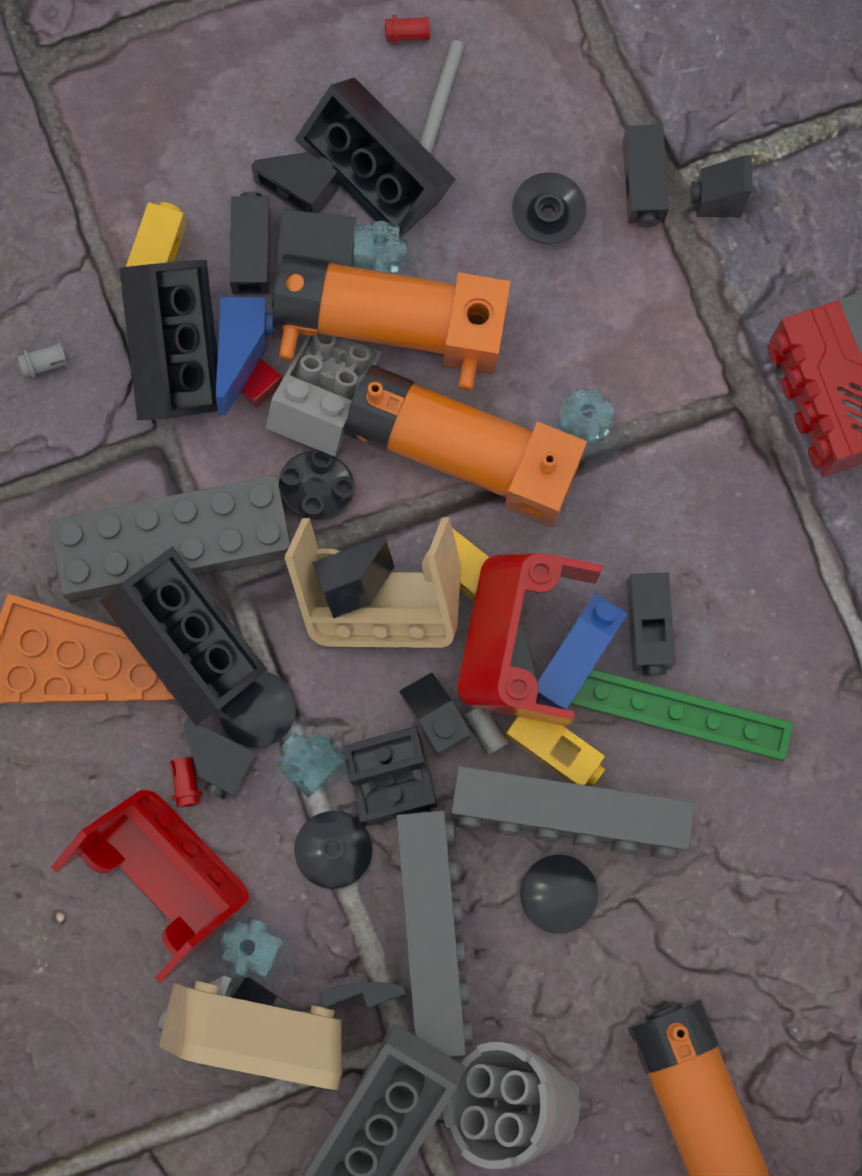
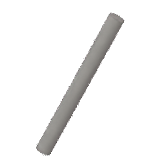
(441, 94)

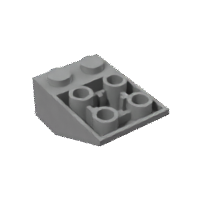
(319, 390)

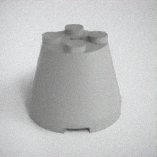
(510, 1107)

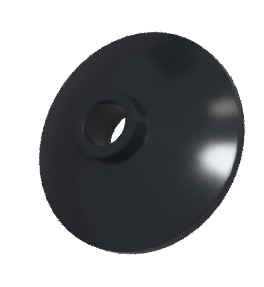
(552, 192)
(337, 870)

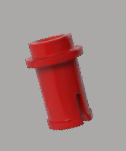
(407, 29)
(184, 782)

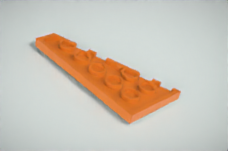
(69, 659)

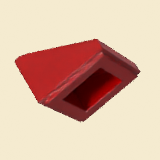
(261, 383)

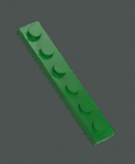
(685, 715)

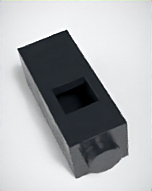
(645, 175)
(250, 244)
(651, 623)

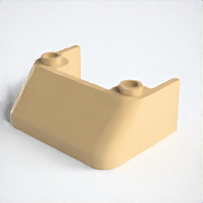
(406, 611)
(253, 1036)

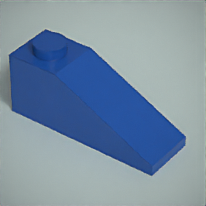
(241, 345)
(579, 652)

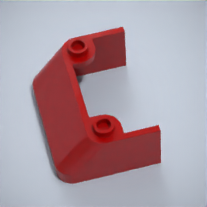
(486, 673)
(168, 866)

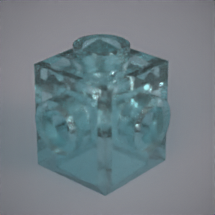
(379, 247)
(589, 429)
(309, 760)
(265, 951)

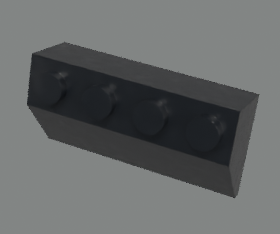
(374, 156)
(170, 338)
(183, 635)

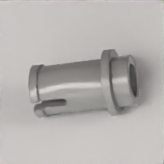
(41, 360)
(486, 729)

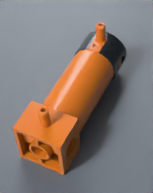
(392, 311)
(467, 443)
(696, 1092)

